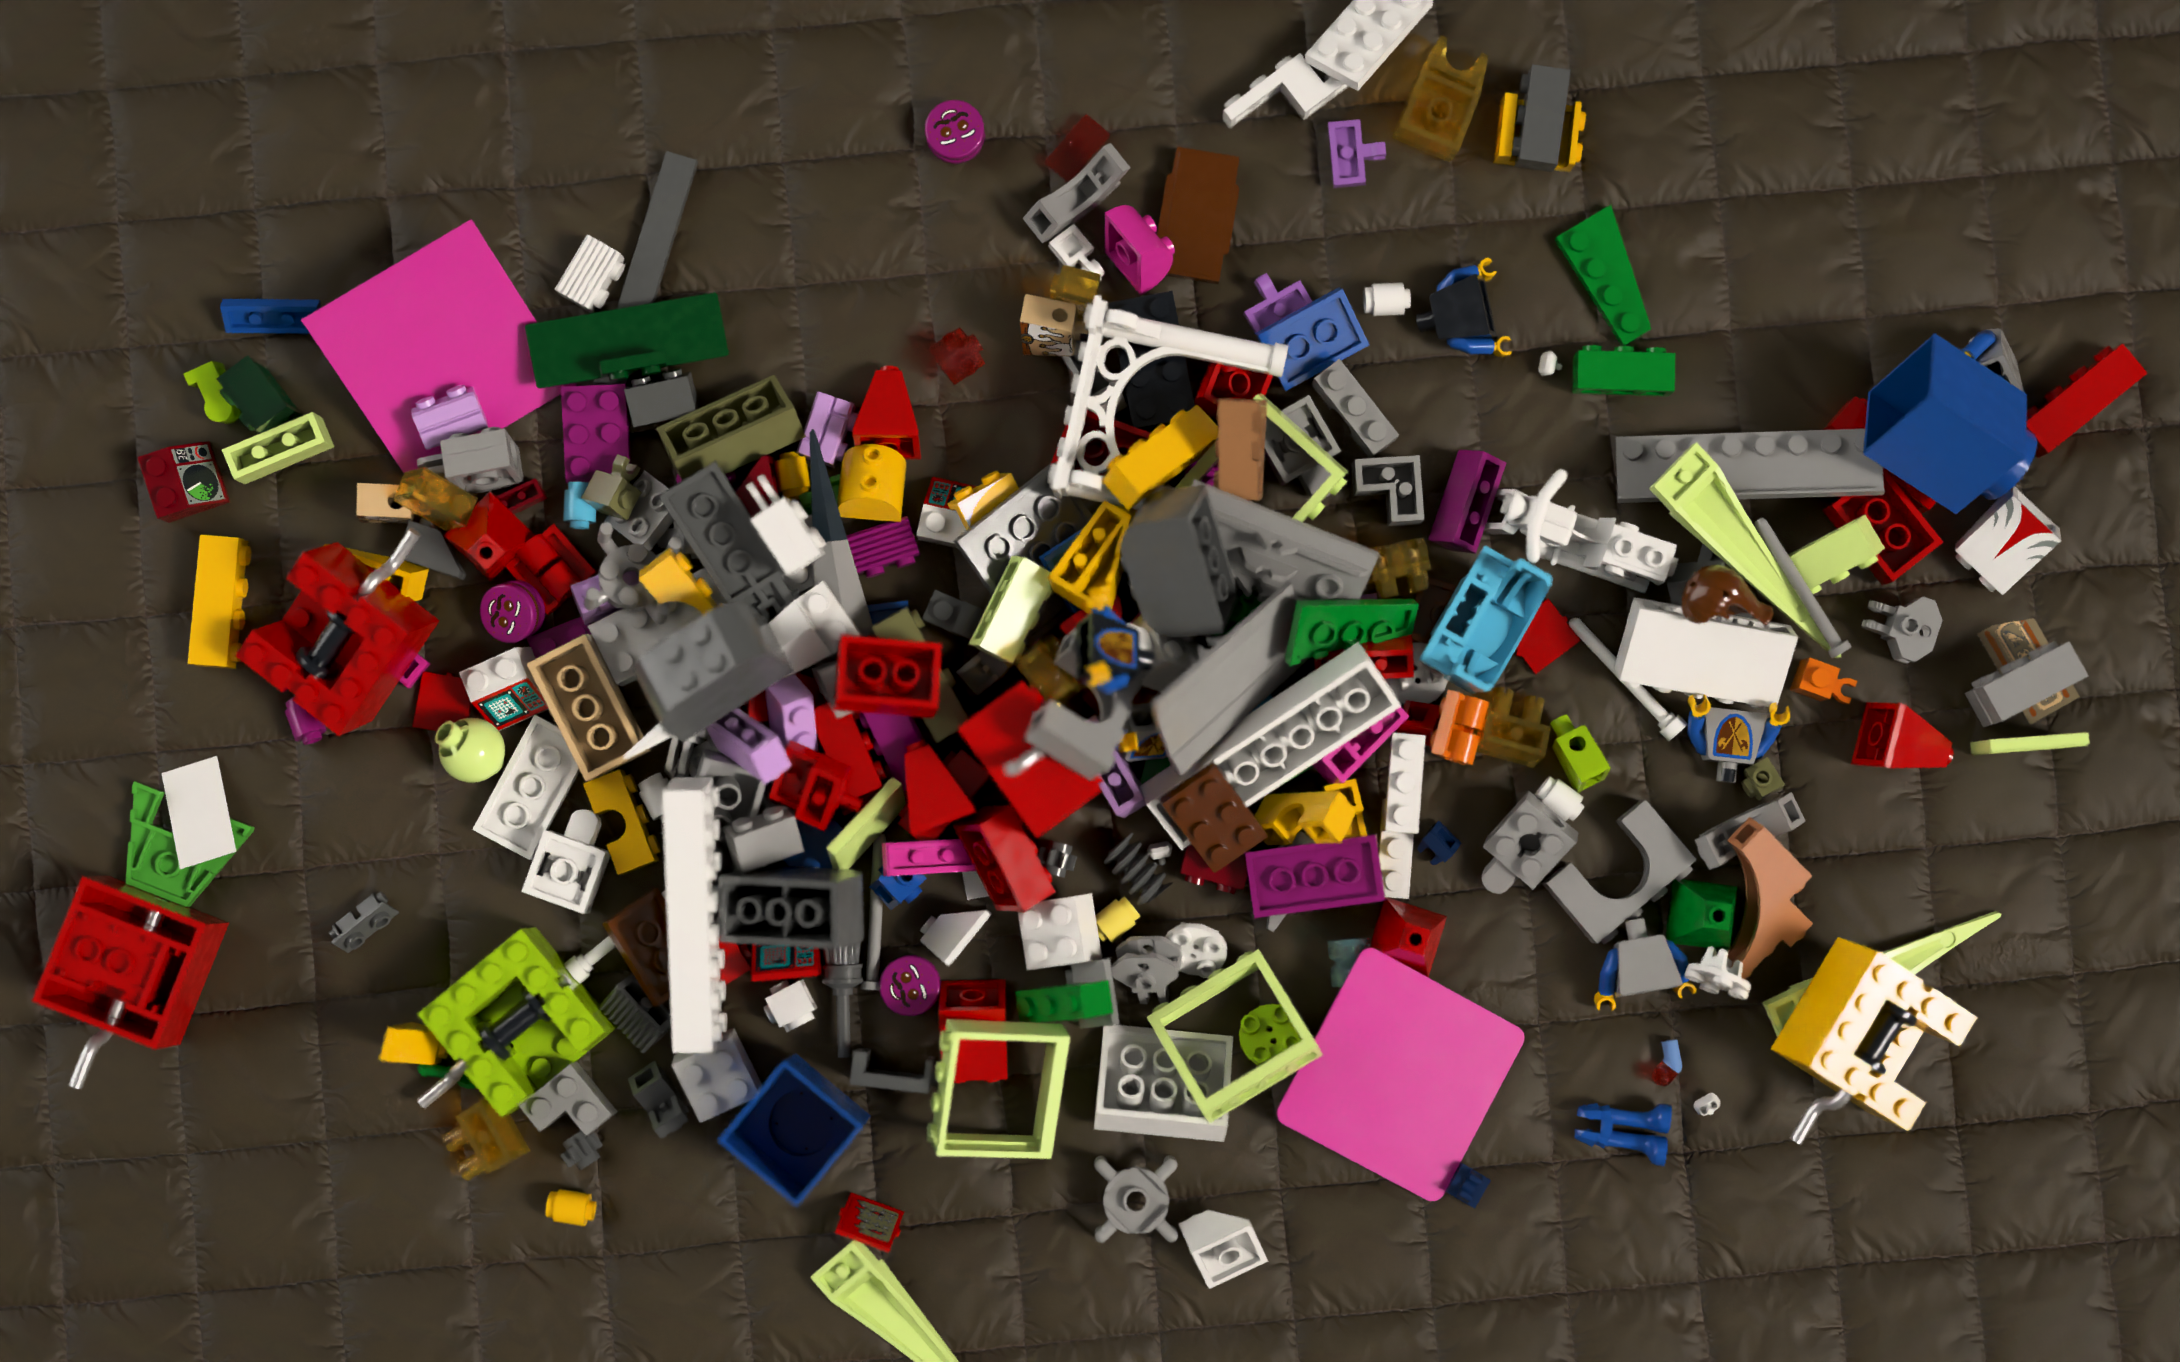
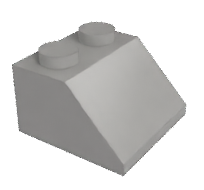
(1089, 972)

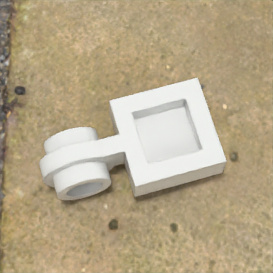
(1073, 248)

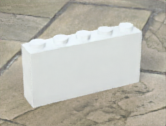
(1716, 658)

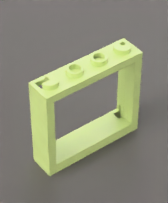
(1313, 506)
(1257, 1079)
(995, 1145)

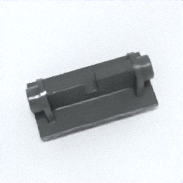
(351, 932)

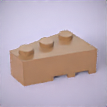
(1241, 447)

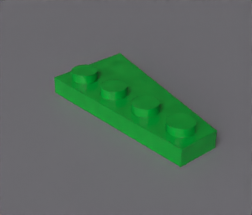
(1604, 269)
(1339, 624)

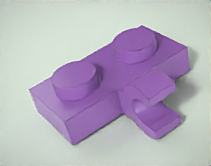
(1349, 153)
(1276, 304)

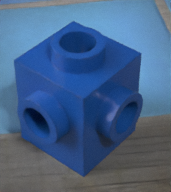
(895, 889)

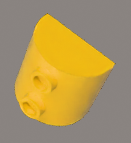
(872, 483)

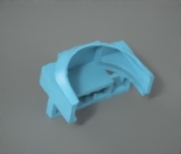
(1485, 620)

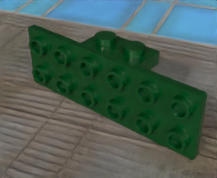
(626, 341)

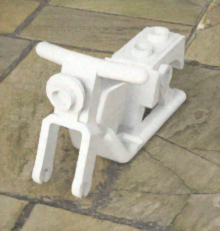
(1584, 542)

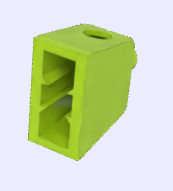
(1581, 767)

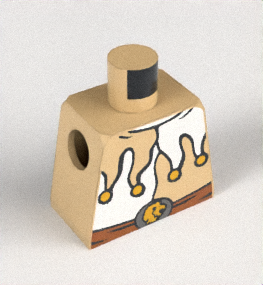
(1050, 327)
(375, 504)

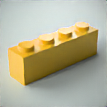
(1160, 457)
(218, 601)

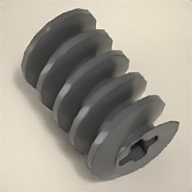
(1136, 870)

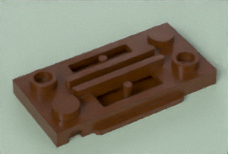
(1199, 212)

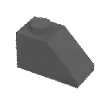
(434, 550)

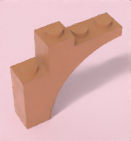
(1770, 882)

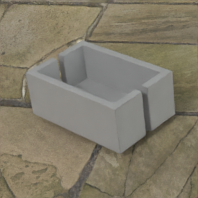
(2025, 682)

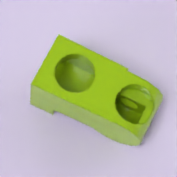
(215, 405)

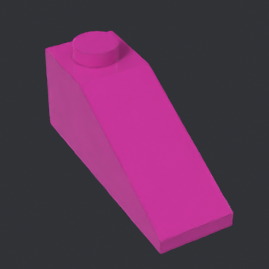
(1347, 758)

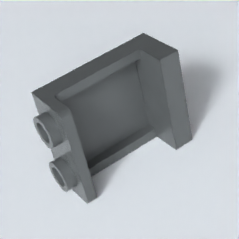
(888, 1079)

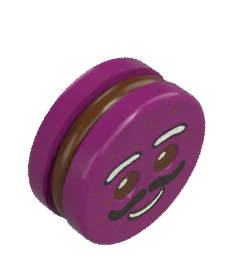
(954, 131)
(512, 611)
(910, 985)

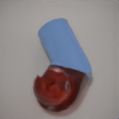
(1670, 1065)

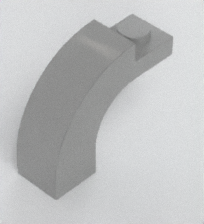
(1078, 196)
(1775, 815)

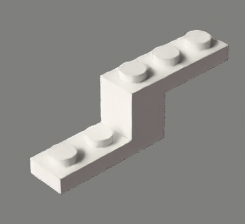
(1296, 82)
(1401, 812)

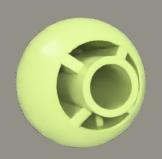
(470, 749)

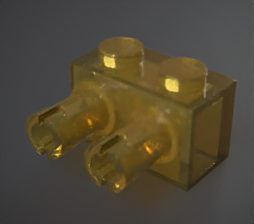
(1511, 737)
(493, 1139)

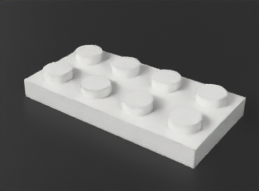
(1364, 38)
(529, 790)

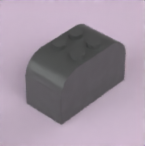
(1179, 564)
(710, 668)
(792, 907)

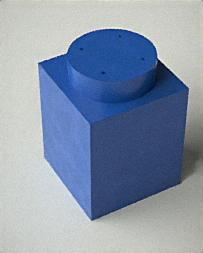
(1949, 426)
(803, 1122)

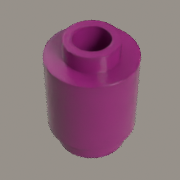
(303, 724)

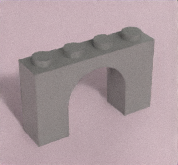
(1077, 742)
(1663, 860)

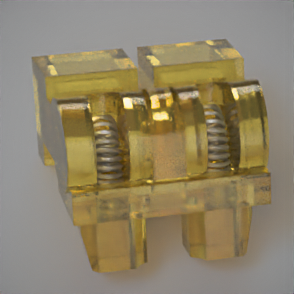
(1397, 561)

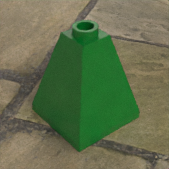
(1701, 914)

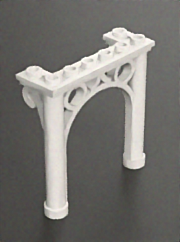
(1169, 341)

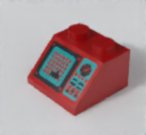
(784, 962)

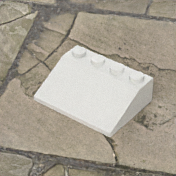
(1144, 1090)

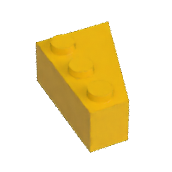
(1093, 558)

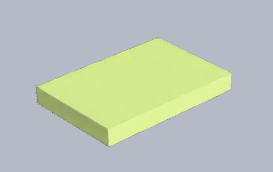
(2029, 743)
(867, 825)

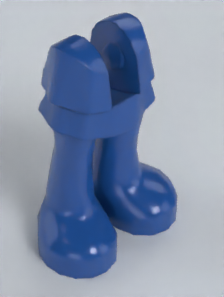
(1655, 1120)

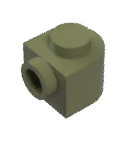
(1761, 780)

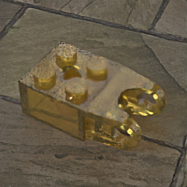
(1447, 93)
(1049, 679)

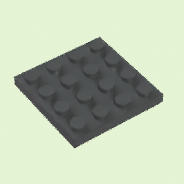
(1026, 527)

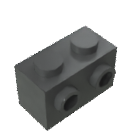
(661, 398)

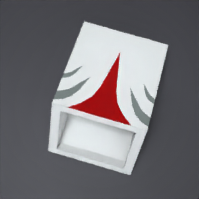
(2007, 541)

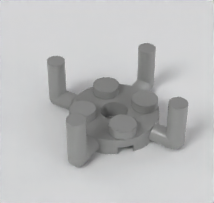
(611, 582)
(1138, 1179)

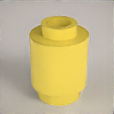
(1116, 919)

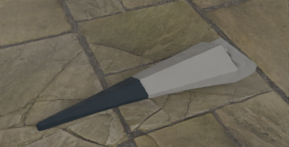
(837, 565)

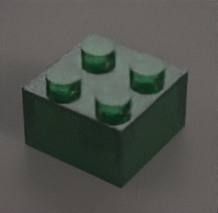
(257, 396)

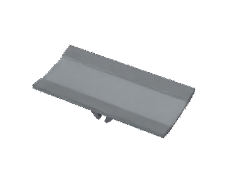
(1274, 548)
(1226, 681)

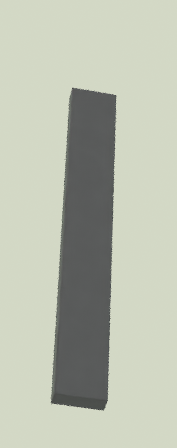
(656, 236)

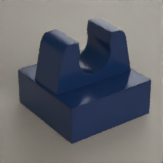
(1441, 842)
(1468, 1185)

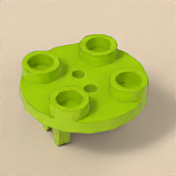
(1257, 1041)

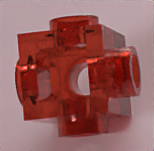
(958, 355)

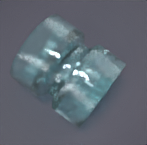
(1344, 953)

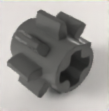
(1057, 858)
(581, 1150)

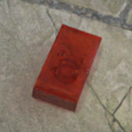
(1077, 148)

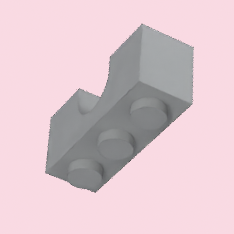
(1349, 399)

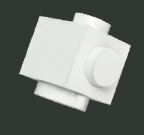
(790, 1005)

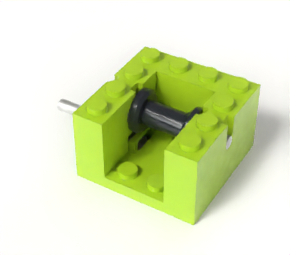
(521, 999)

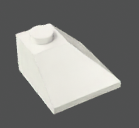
(952, 932)
(1222, 1245)

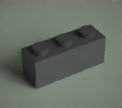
(1541, 117)

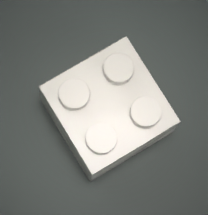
(1060, 932)
(717, 1079)

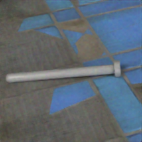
(1801, 588)
(875, 922)

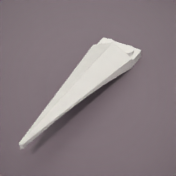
(807, 634)

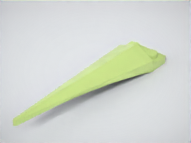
(1709, 509)
(1910, 956)
(878, 1300)

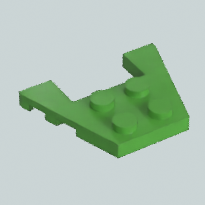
(154, 858)

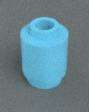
(576, 510)

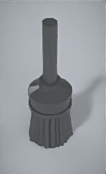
(842, 974)

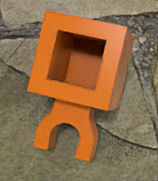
(1820, 681)

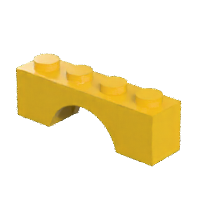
(671, 581)

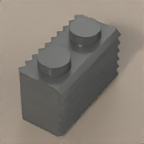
(635, 1015)

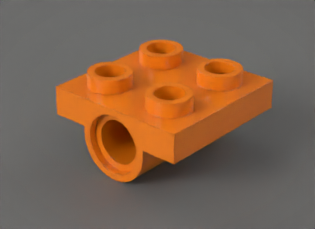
(1455, 735)

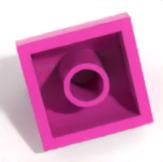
(1137, 248)

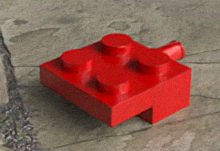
(813, 786)

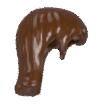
(1720, 592)

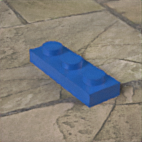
(267, 315)

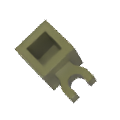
(613, 492)

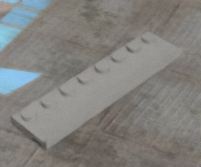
(1757, 463)

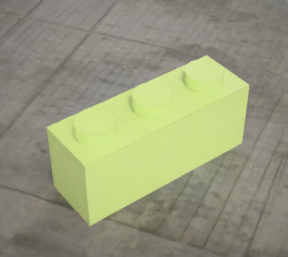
(278, 448)
(1837, 553)
(1012, 610)

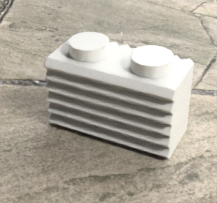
(591, 274)

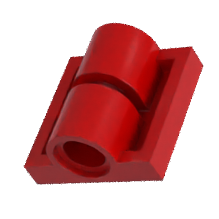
(550, 566)

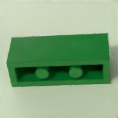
(1623, 371)
(1064, 1002)

